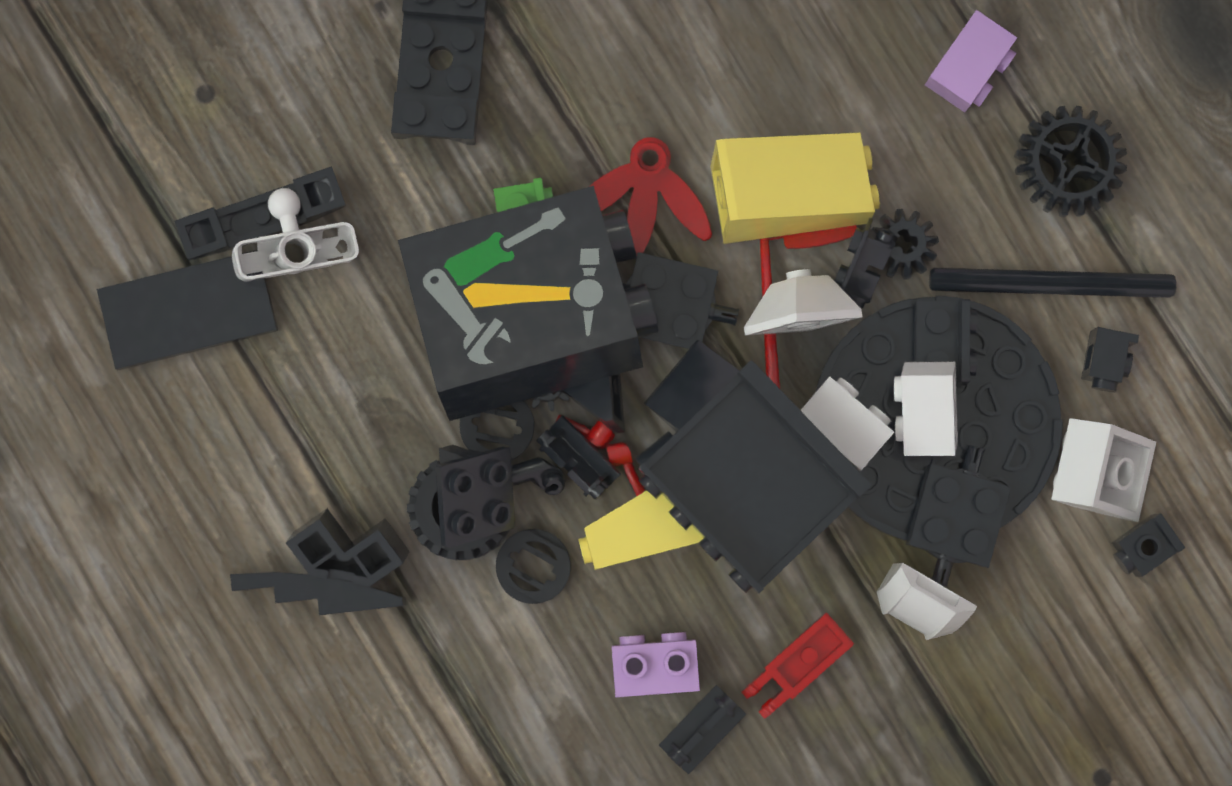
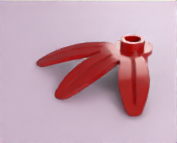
(644, 200)

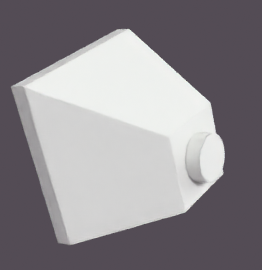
(801, 305)

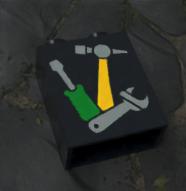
(526, 302)

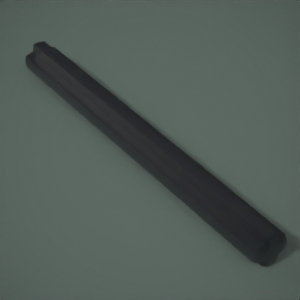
(1052, 282)

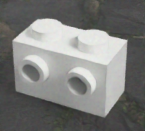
(927, 408)
(848, 423)

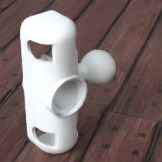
(271, 256)

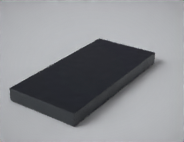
(183, 312)

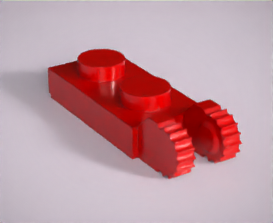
(801, 662)

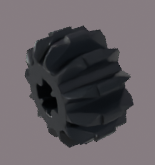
(911, 233)

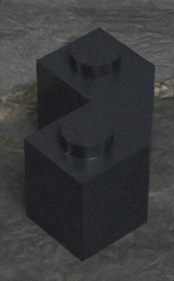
(329, 552)

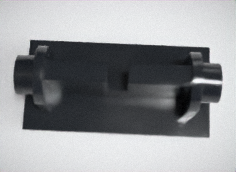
(868, 249)
(579, 457)
(702, 729)

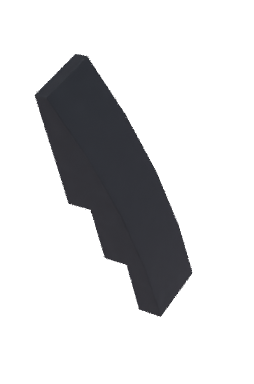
(332, 594)

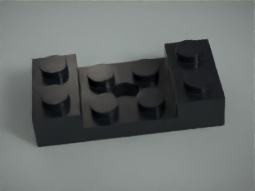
(433, 100)

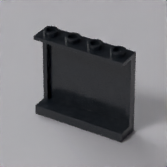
(753, 478)

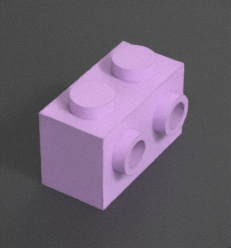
(655, 666)

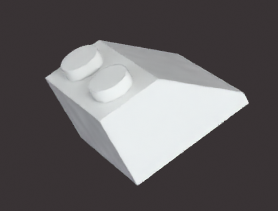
(1103, 469)

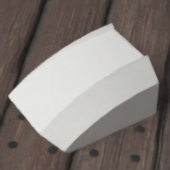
(922, 602)

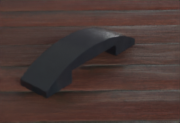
(221, 229)

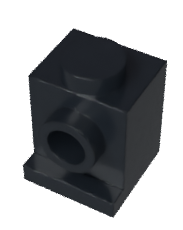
(1108, 358)
(1129, 551)

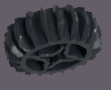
(1087, 167)

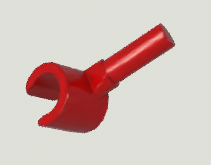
(598, 436)
(619, 455)

